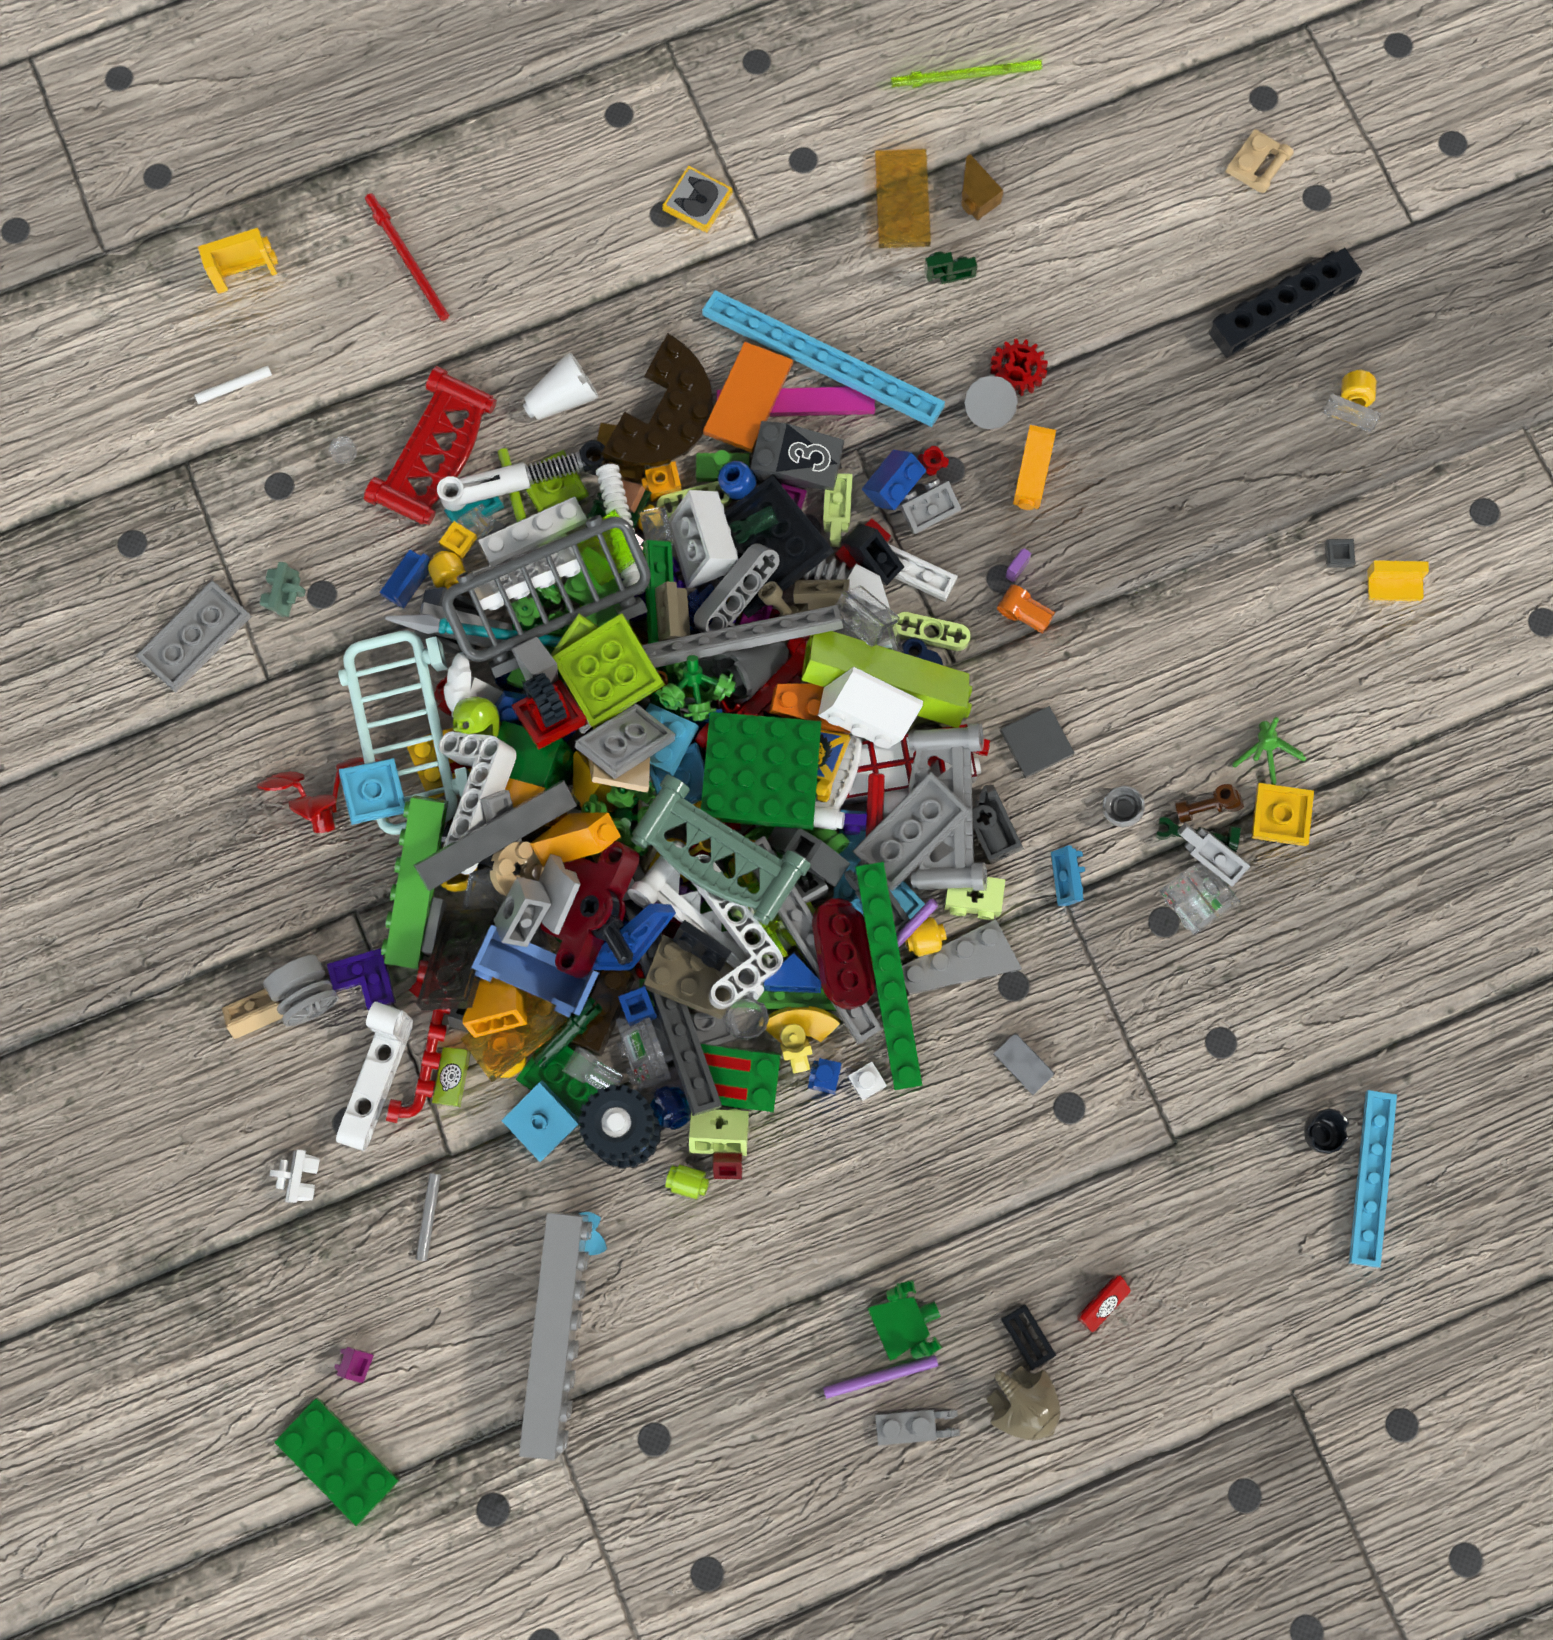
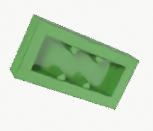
(709, 464)

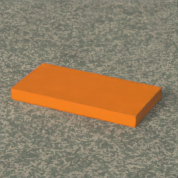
(748, 396)

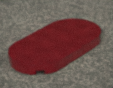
(843, 954)

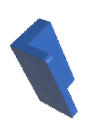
(406, 578)

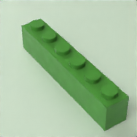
(410, 897)

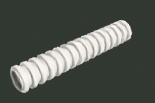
(615, 499)

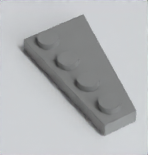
(965, 959)

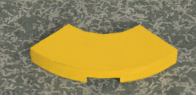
(814, 1021)

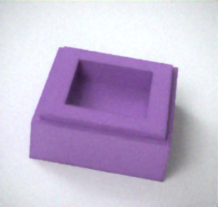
(1018, 565)

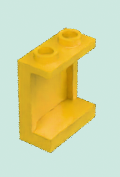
(236, 255)

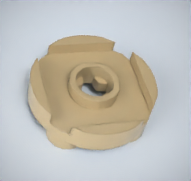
(504, 861)

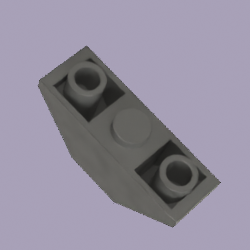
(824, 860)

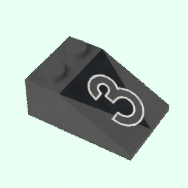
(796, 456)

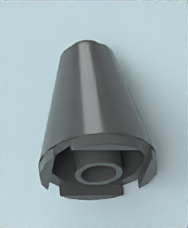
(751, 667)

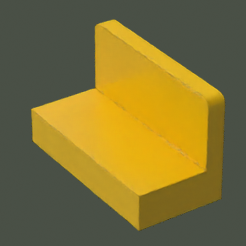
(1396, 580)

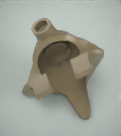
(1032, 1405)

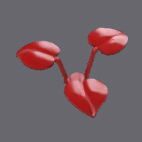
(318, 808)

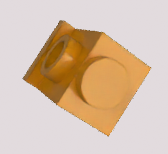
(669, 485)

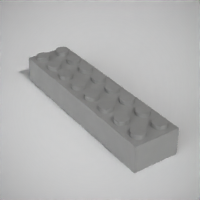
(554, 1336)

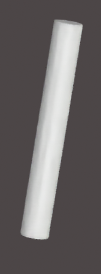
(233, 384)

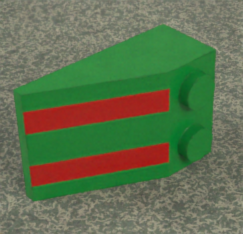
(744, 1076)

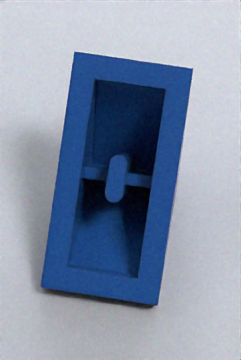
(793, 977)

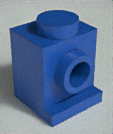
(637, 1006)
(824, 1076)

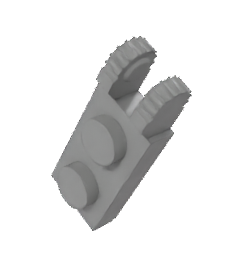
(913, 1426)

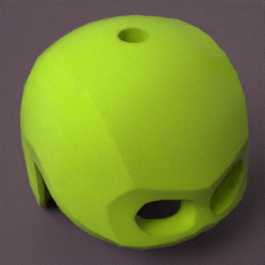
(480, 715)

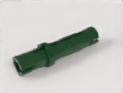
(574, 1026)

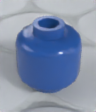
(736, 480)

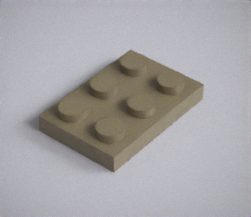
(685, 978)

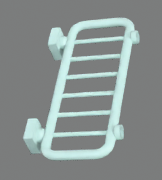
(423, 657)

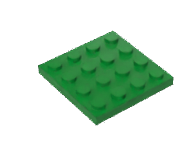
(761, 770)

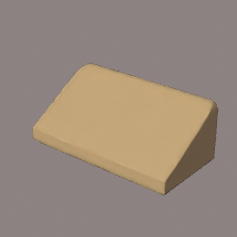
(250, 1014)

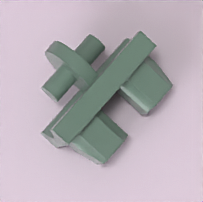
(284, 590)

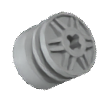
(300, 990)

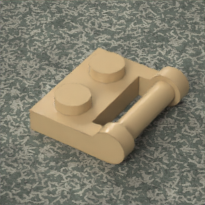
(1253, 155)

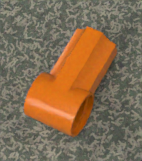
(1020, 606)

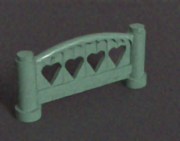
(775, 875)

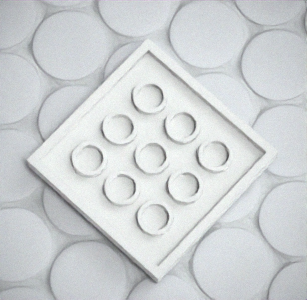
(539, 573)

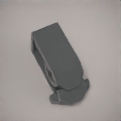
(999, 836)

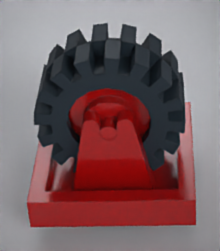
(548, 711)

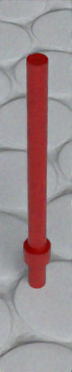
(383, 219)

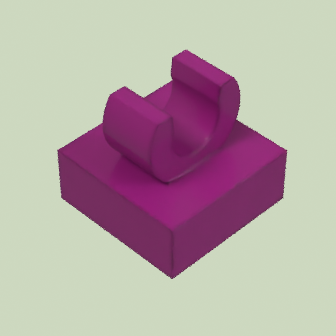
(354, 1364)

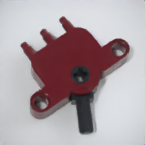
(596, 910)

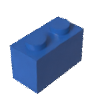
(893, 479)

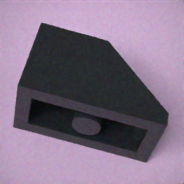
(873, 552)

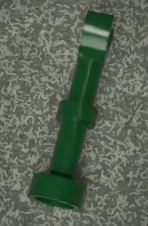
(1230, 839)

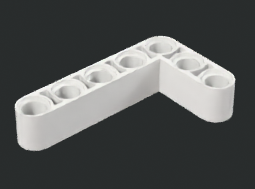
(491, 768)
(753, 952)

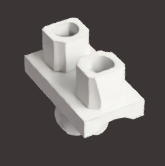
(300, 1163)

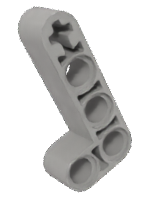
(764, 563)

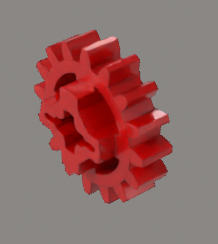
(1022, 357)

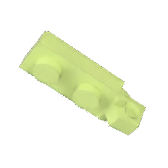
(838, 508)

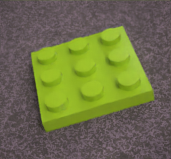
(608, 671)

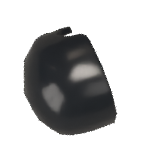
(1326, 1131)

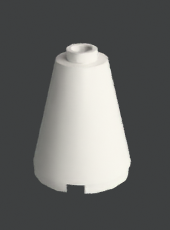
(560, 390)

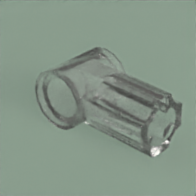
(586, 1068)

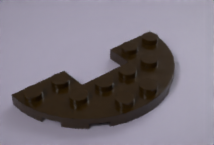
(678, 418)

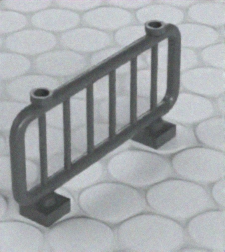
(506, 662)

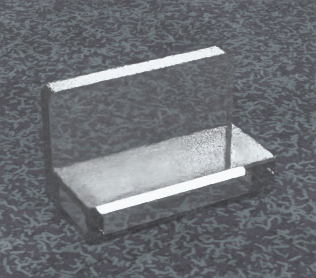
(865, 614)

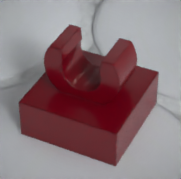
(727, 1165)

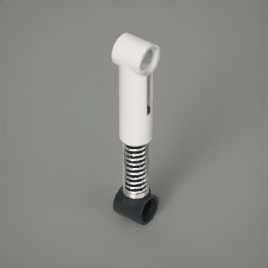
(516, 477)

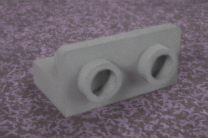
(929, 505)

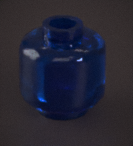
(671, 1107)

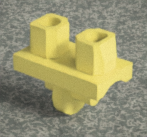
(795, 1047)

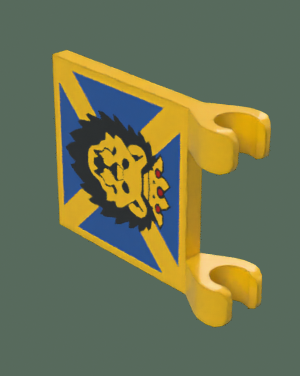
(830, 757)

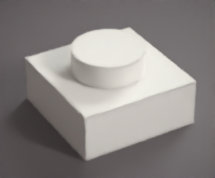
(867, 1081)

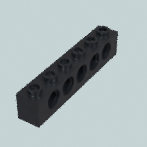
(1232, 339)

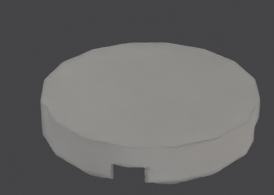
(991, 402)

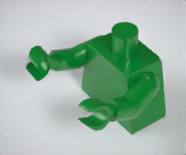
(903, 1323)

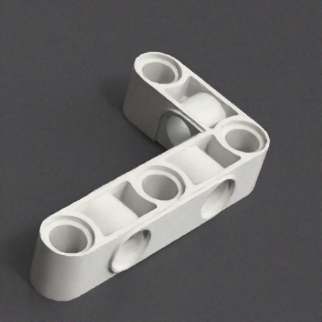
(391, 1030)

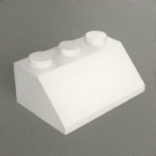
(702, 538)
(869, 708)

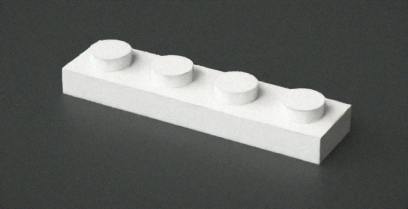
(532, 531)

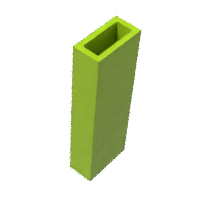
(941, 688)

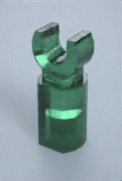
(754, 524)

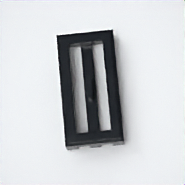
(1041, 1359)

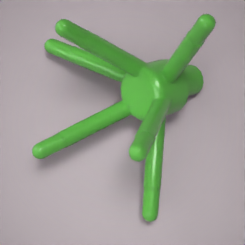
(1269, 741)

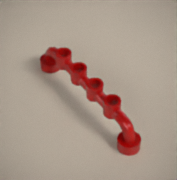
(430, 1061)

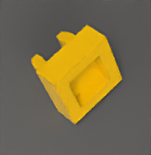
(458, 539)

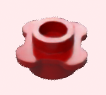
(933, 453)

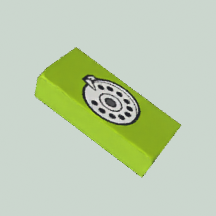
(451, 1077)

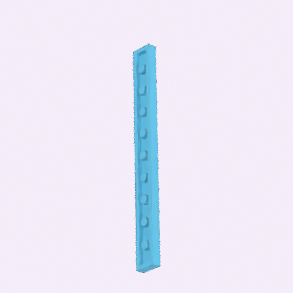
(823, 358)

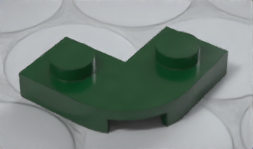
(942, 266)

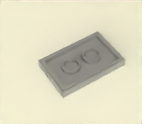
(625, 741)

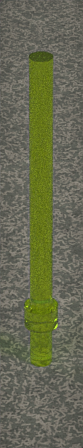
(917, 79)

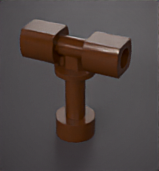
(1224, 795)

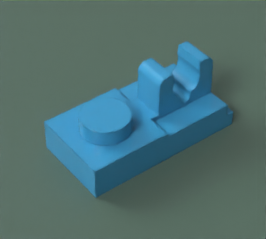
(1067, 875)

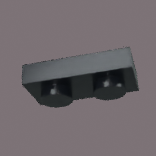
(701, 945)

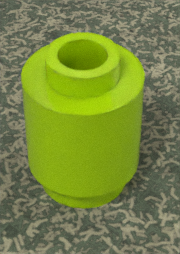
(687, 1181)

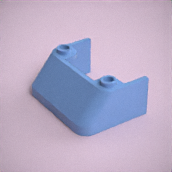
(532, 971)

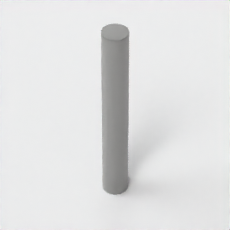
(428, 1217)

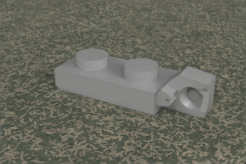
(1214, 854)

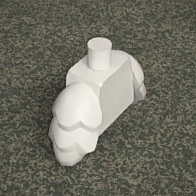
(462, 685)

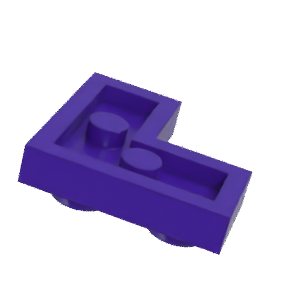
(364, 970)

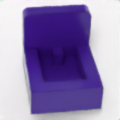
(854, 823)

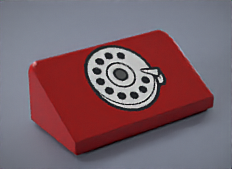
(1104, 1303)

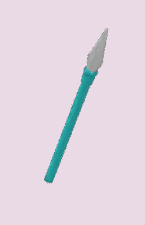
(429, 624)

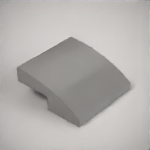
(561, 890)

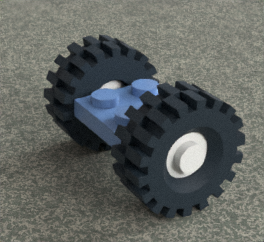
(619, 1126)

